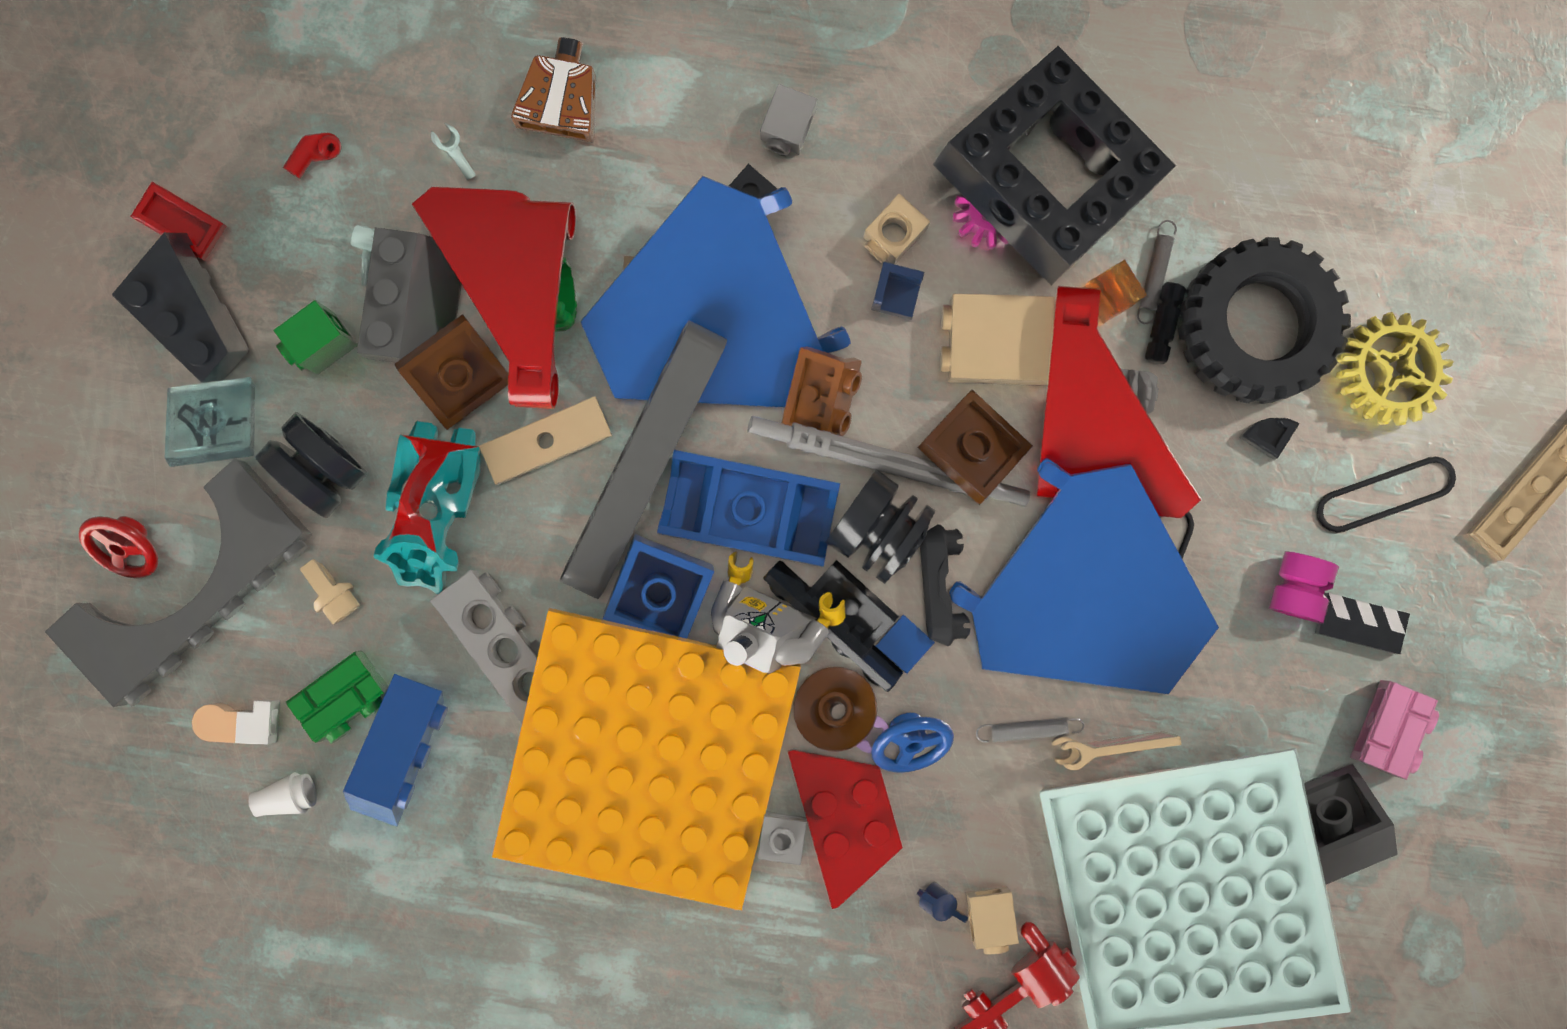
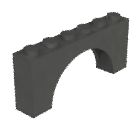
(255, 540)

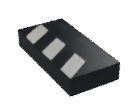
(1364, 624)

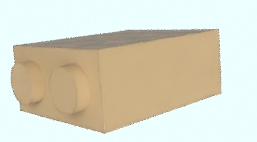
(998, 339)

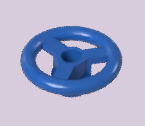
(910, 735)

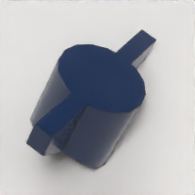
(939, 903)

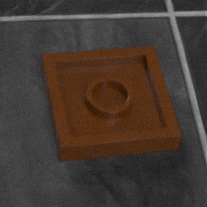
(453, 372)
(975, 447)

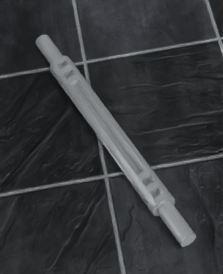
(871, 456)

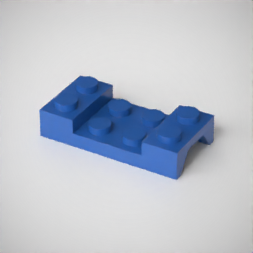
(748, 508)

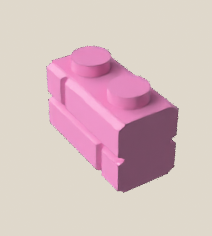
(1395, 729)

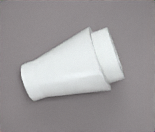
(286, 796)

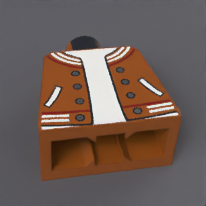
(558, 95)

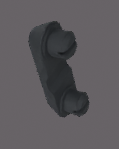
(940, 622)

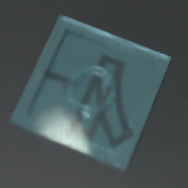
(210, 422)

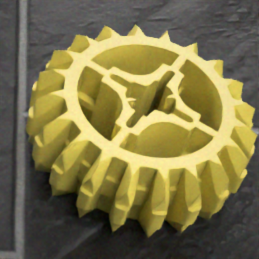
(1410, 376)

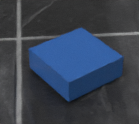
(904, 644)

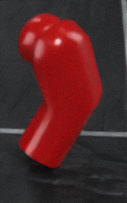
(312, 149)

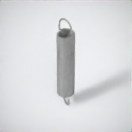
(1157, 271)
(1029, 729)

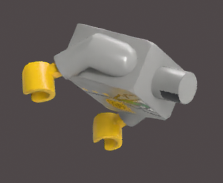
(764, 630)

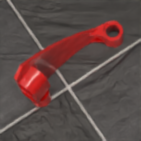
(511, 268)
(1096, 415)

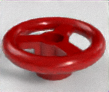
(124, 538)

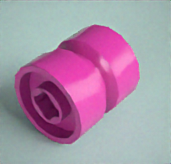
(1304, 587)

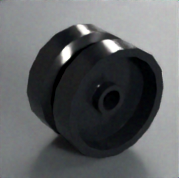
(307, 469)

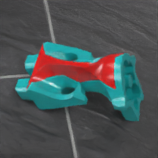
(416, 544)

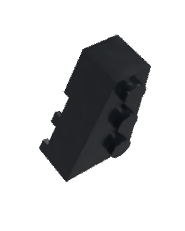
(181, 310)

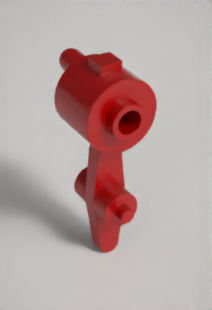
(1042, 974)

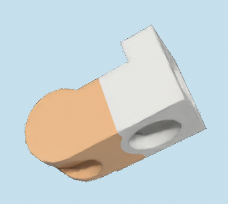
(224, 724)

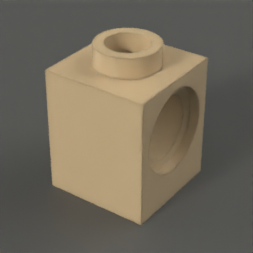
(901, 213)
(992, 919)

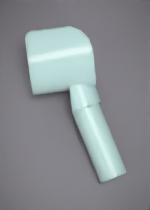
(454, 151)
(363, 239)

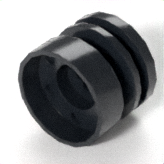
(881, 527)

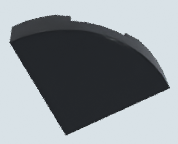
(1270, 435)

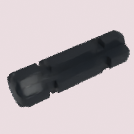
(1165, 323)

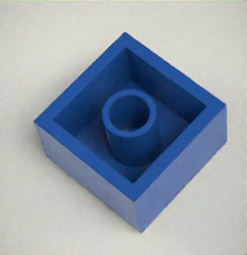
(658, 589)

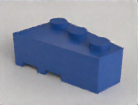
(395, 750)

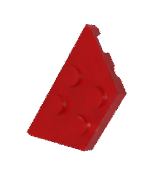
(846, 819)

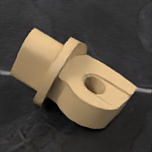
(332, 598)

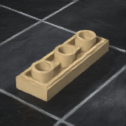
(521, 449)

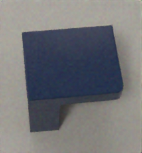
(897, 290)

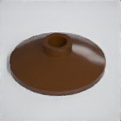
(815, 704)

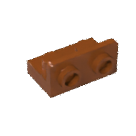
(822, 391)

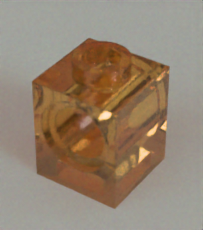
(1118, 291)

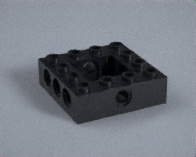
(1016, 201)

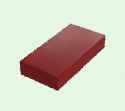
(169, 213)

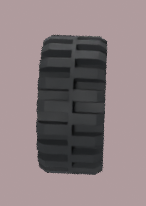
(1309, 291)

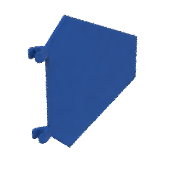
(724, 272)
(1093, 591)

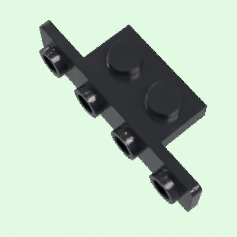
(864, 619)

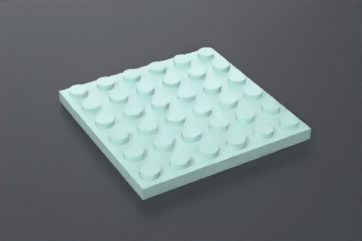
(1196, 896)

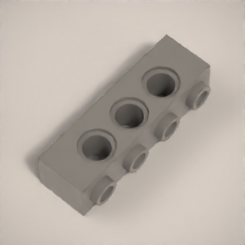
(456, 608)

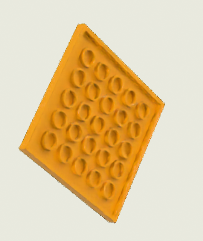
(644, 761)

